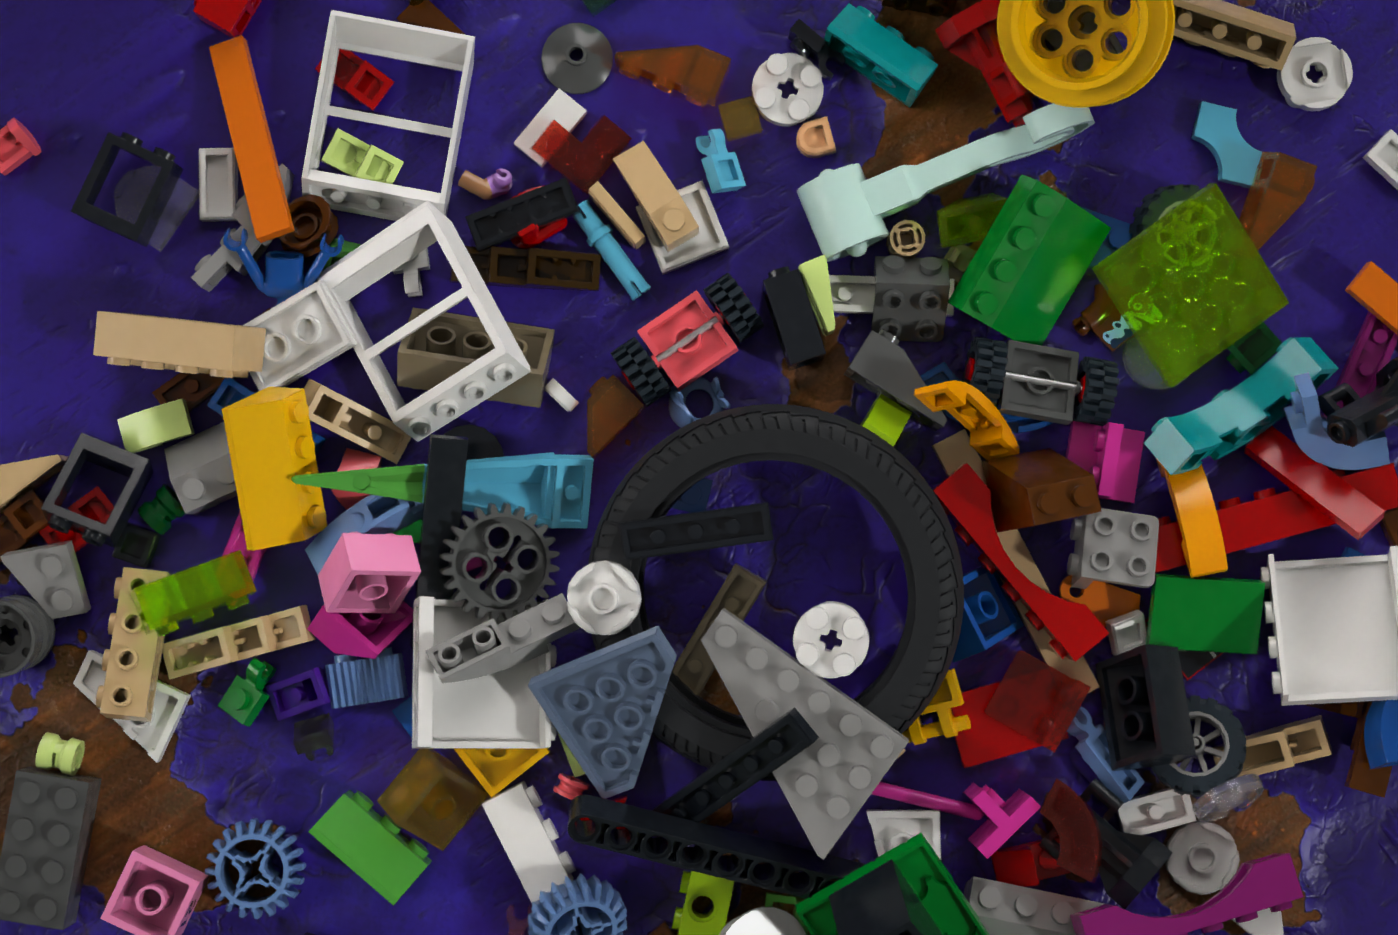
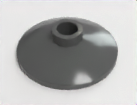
(580, 75)

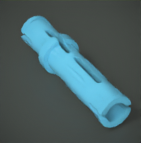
(612, 253)

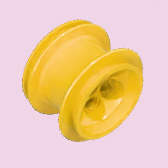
(1054, 74)

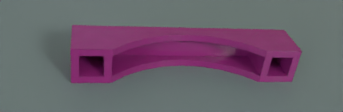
(1254, 887)

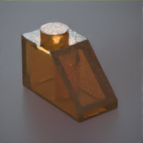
(609, 412)

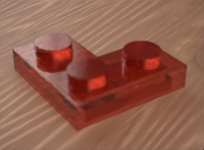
(581, 161)

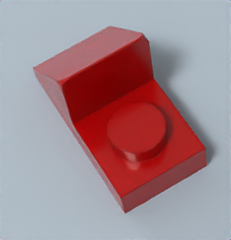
(1025, 864)

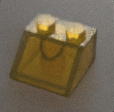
(432, 798)

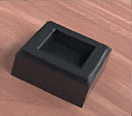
(136, 546)

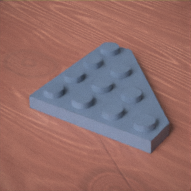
(609, 706)

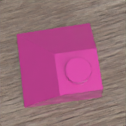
(360, 633)

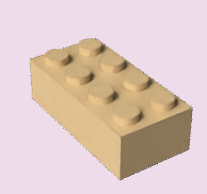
(179, 344)

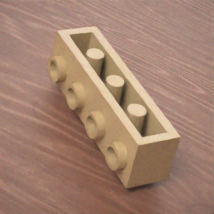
(1235, 31)
(133, 657)

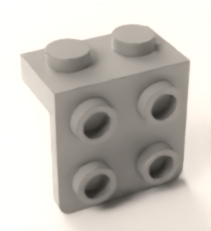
(1114, 549)

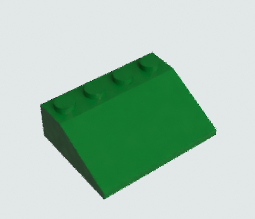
(1029, 262)

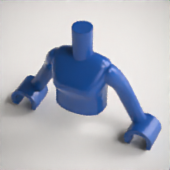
(283, 268)

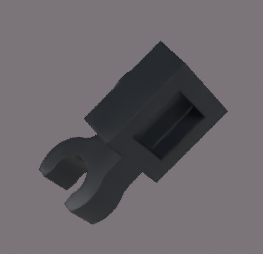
(809, 43)

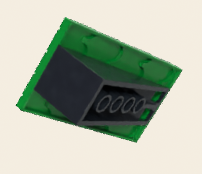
(894, 895)

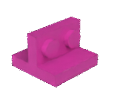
(1110, 455)
(1002, 816)

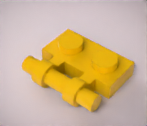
(946, 697)

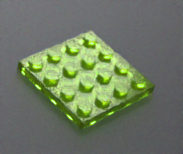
(1190, 284)

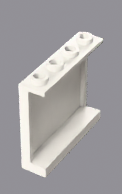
(1333, 628)
(475, 712)

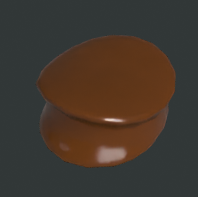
(311, 221)

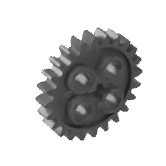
(473, 542)

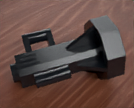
(1365, 415)
(1127, 858)

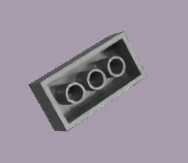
(46, 847)

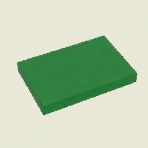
(1206, 613)

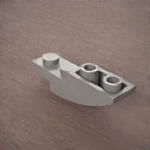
(215, 267)
(502, 645)

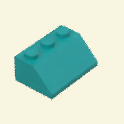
(880, 53)

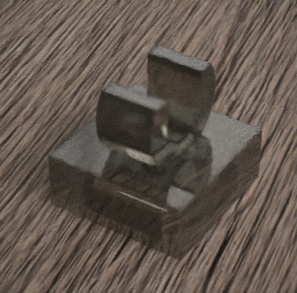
(314, 735)

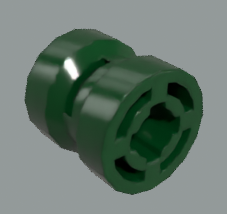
(162, 509)

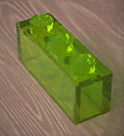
(193, 593)

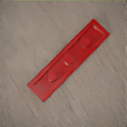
(1314, 482)

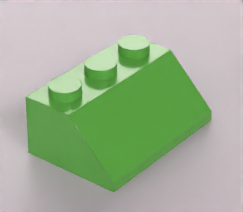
(371, 845)

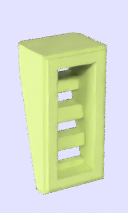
(818, 289)

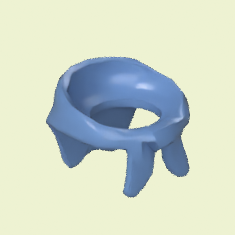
(678, 409)

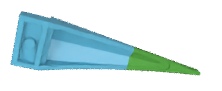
(543, 483)

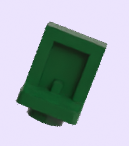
(1253, 349)

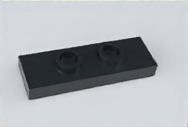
(539, 206)

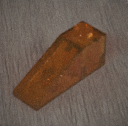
(1275, 194)

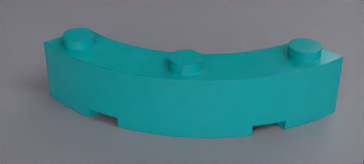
(1238, 413)

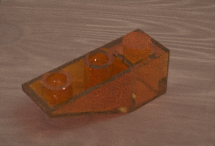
(686, 69)

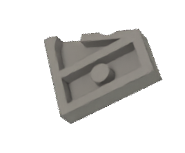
(51, 577)

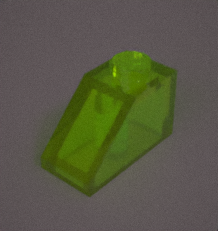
(968, 219)

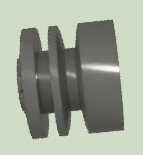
(34, 636)

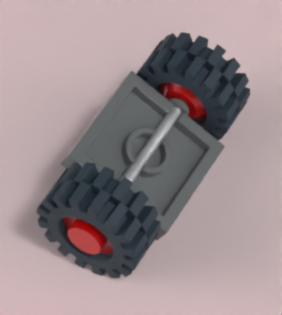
(1042, 381)

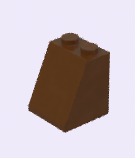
(1038, 489)

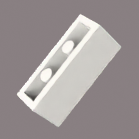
(528, 839)

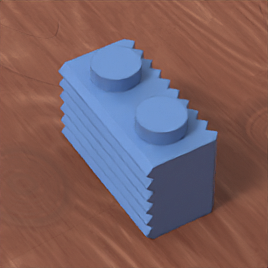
(366, 679)

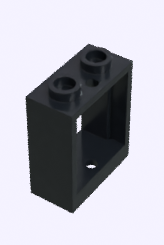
(157, 199)
(793, 318)
(112, 458)

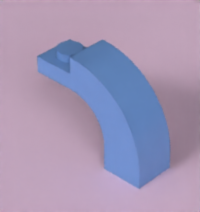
(1311, 435)

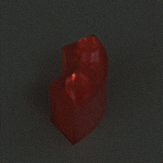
(1077, 831)

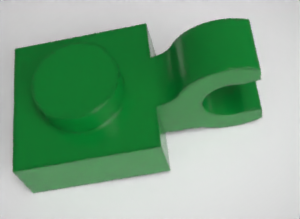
(246, 695)

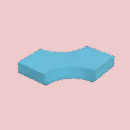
(1218, 131)

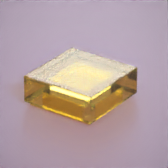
(740, 118)

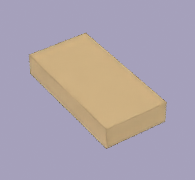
(616, 215)

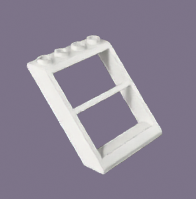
(396, 42)
(469, 385)

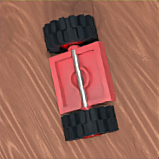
(688, 339)

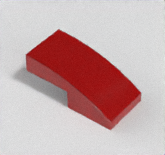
(360, 79)
(92, 505)

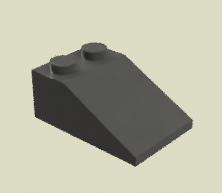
(889, 371)

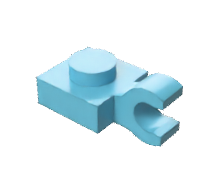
(720, 165)

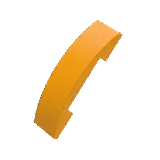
(987, 427)
(1198, 521)

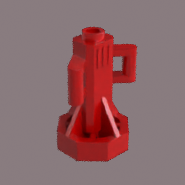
(975, 40)

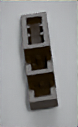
(536, 268)

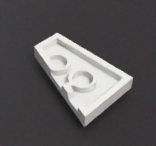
(167, 707)

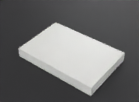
(300, 336)

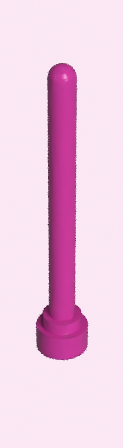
(928, 800)

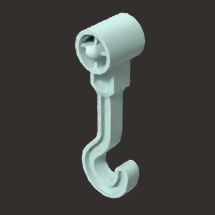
(850, 210)

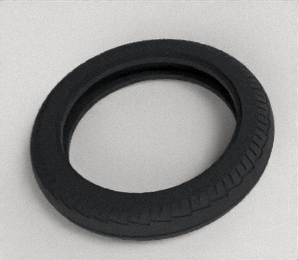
(867, 465)

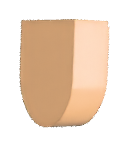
(815, 138)

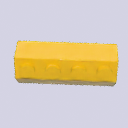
(267, 447)

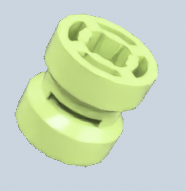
(60, 754)

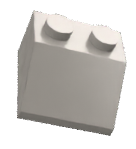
(202, 470)

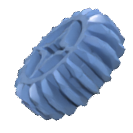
(269, 876)
(593, 901)

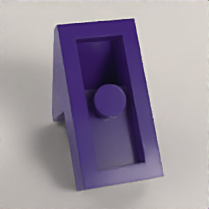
(299, 693)

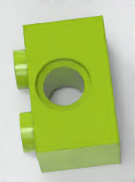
(697, 884)

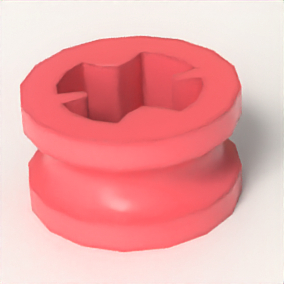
(570, 786)

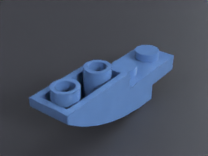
(368, 516)

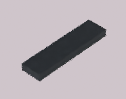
(696, 531)

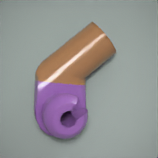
(489, 187)

